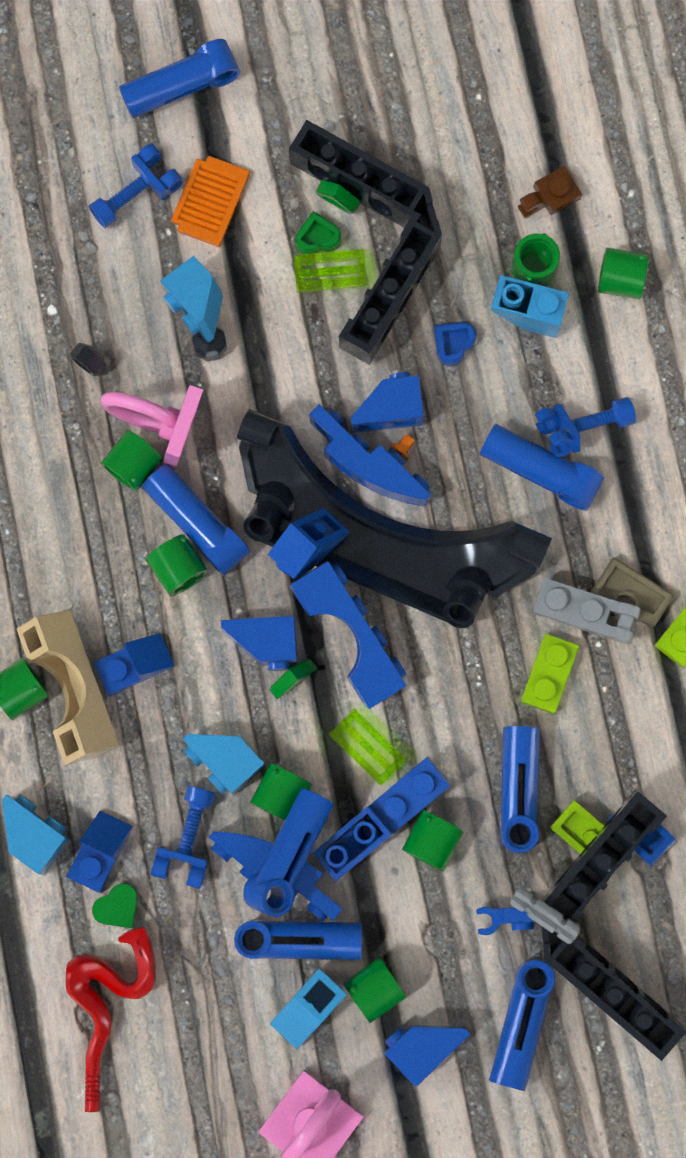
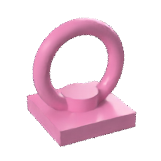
(169, 423)
(310, 1121)

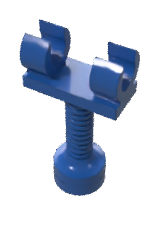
(171, 181)
(568, 438)
(198, 801)

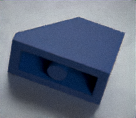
(391, 405)
(307, 542)
(267, 640)
(422, 1048)

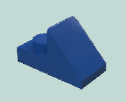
(134, 664)
(99, 851)

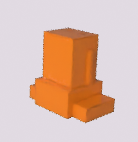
(403, 446)

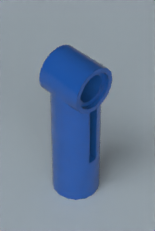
(210, 66)
(569, 480)
(213, 538)
(520, 749)
(288, 855)
(341, 940)
(514, 1064)

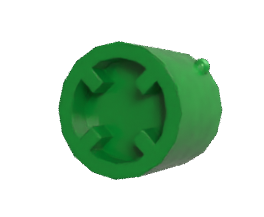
(536, 259)
(623, 273)
(131, 460)
(176, 565)
(20, 689)
(278, 791)
(432, 840)
(374, 990)

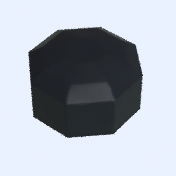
(211, 350)
(88, 359)

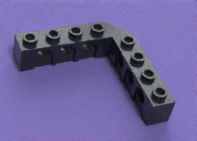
(391, 196)
(579, 960)

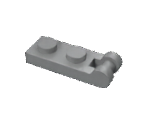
(585, 610)

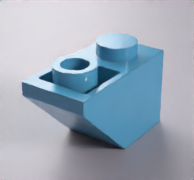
(196, 295)
(530, 305)
(227, 757)
(30, 837)
(308, 1008)

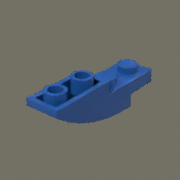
(378, 471)
(381, 819)
(251, 855)

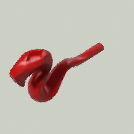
(87, 967)

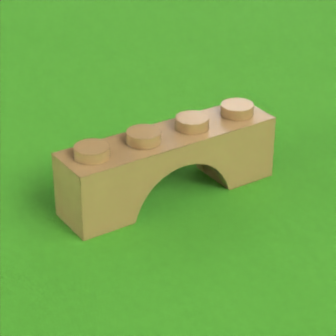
(56, 646)

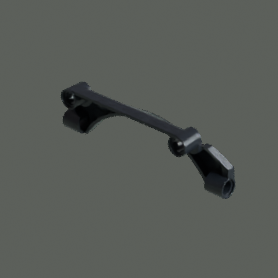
(417, 566)

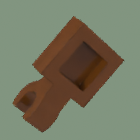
(553, 192)

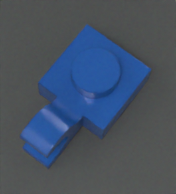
(518, 919)

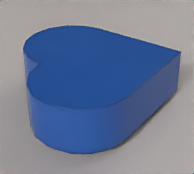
(453, 341)

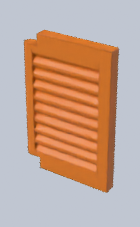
(209, 200)

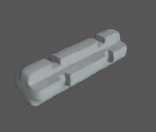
(545, 915)

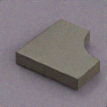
(628, 586)

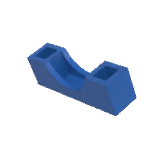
(373, 672)

